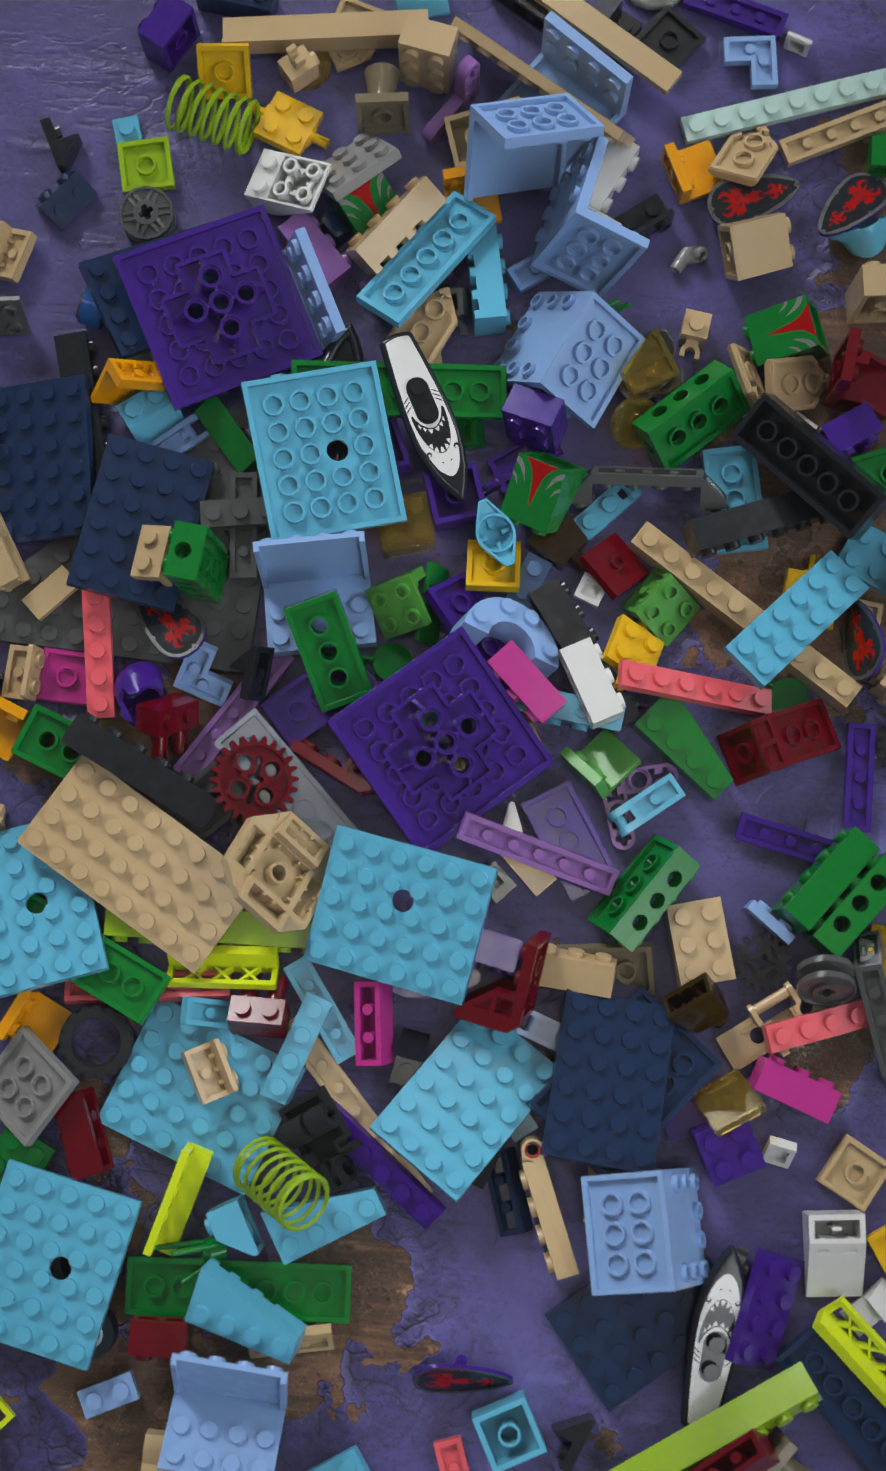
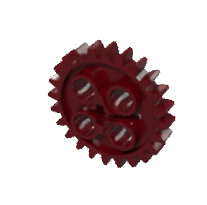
(229, 772)

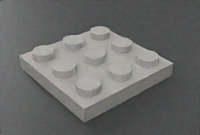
(358, 164)
(31, 1085)

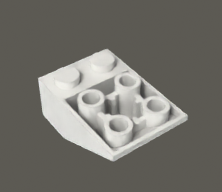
(286, 183)
(834, 1252)

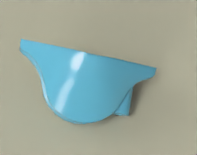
(866, 238)
(495, 533)

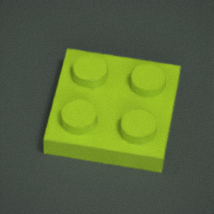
(146, 164)

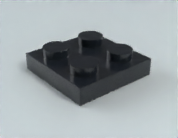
(672, 37)

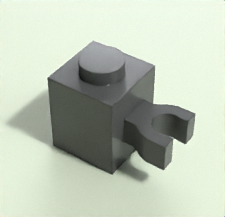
(463, 307)
(503, 884)

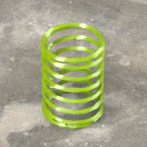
(240, 147)
(277, 1211)

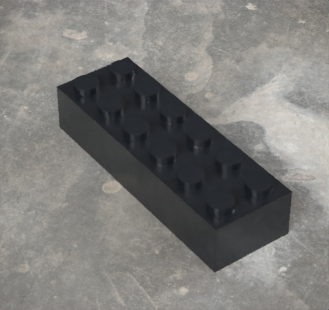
(811, 466)

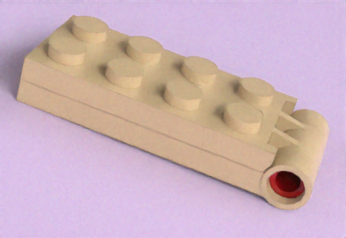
(545, 1206)

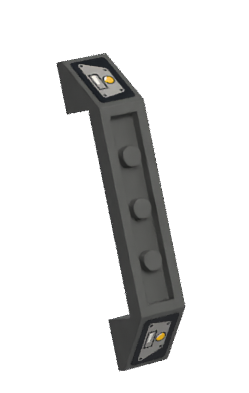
(711, 495)
(871, 977)

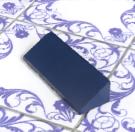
(509, 1195)

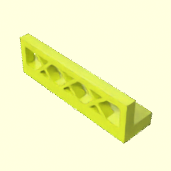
(230, 959)
(179, 1197)
(854, 1352)

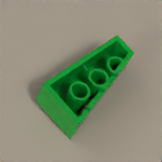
(680, 742)
(825, 879)

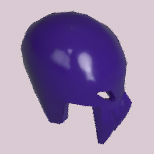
(136, 685)

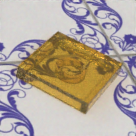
(728, 1102)

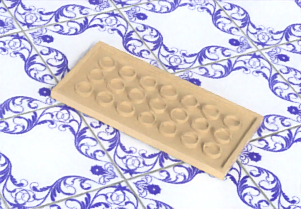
(135, 862)

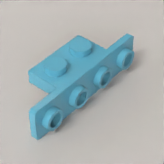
(573, 714)

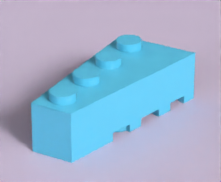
(487, 286)
(342, 1215)
(243, 1315)

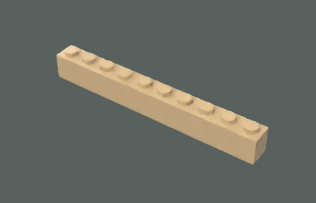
(739, 612)

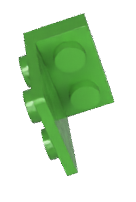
(399, 603)
(661, 605)
(602, 763)

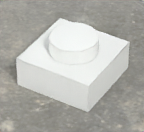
(589, 591)
(779, 1151)

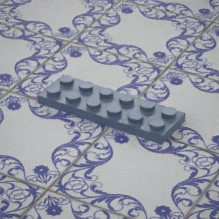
(310, 801)

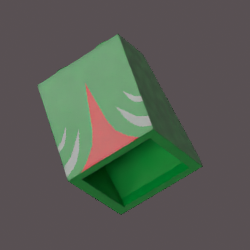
(364, 203)
(786, 331)
(541, 491)

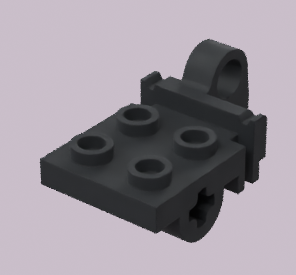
(320, 1135)

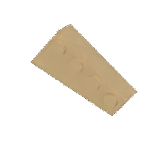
(395, 225)

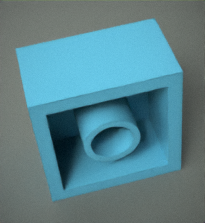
(508, 1431)

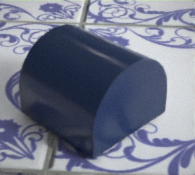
(336, 228)

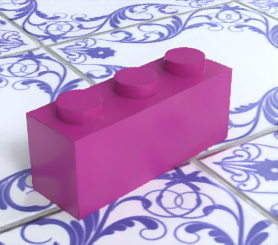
(526, 683)
(373, 1023)
(794, 1087)

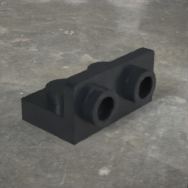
(647, 217)

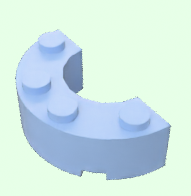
(511, 620)

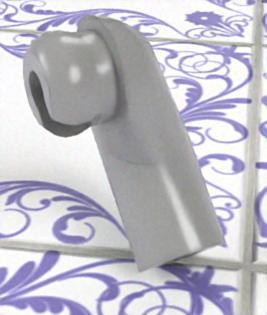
(688, 255)

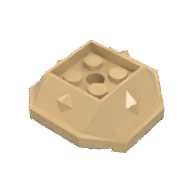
(298, 864)

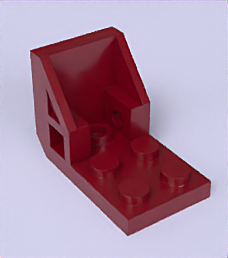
(856, 377)
(778, 741)
(332, 767)
(497, 1003)

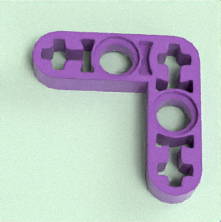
(466, 90)
(626, 788)

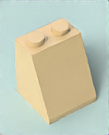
(756, 246)

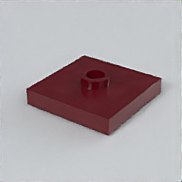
(613, 566)

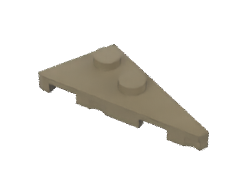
(631, 967)

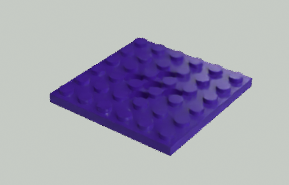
(196, 354)
(387, 731)

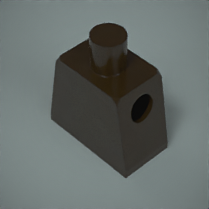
(560, 546)
(697, 1004)

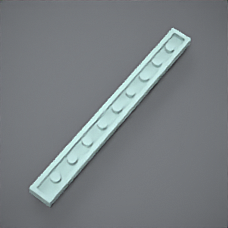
(784, 107)

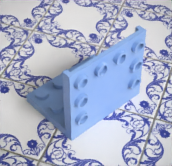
(580, 70)
(523, 143)
(578, 242)
(311, 288)
(571, 350)
(310, 566)
(644, 1231)
(223, 1415)

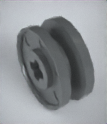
(140, 203)
(826, 980)

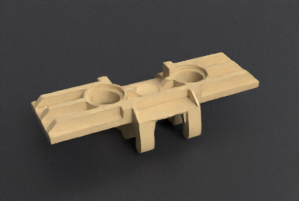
(737, 1042)

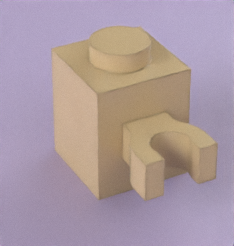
(299, 67)
(694, 332)

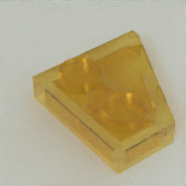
(649, 365)

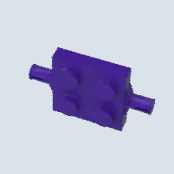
(503, 464)

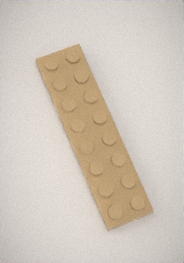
(532, 77)

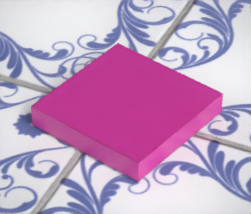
(63, 677)

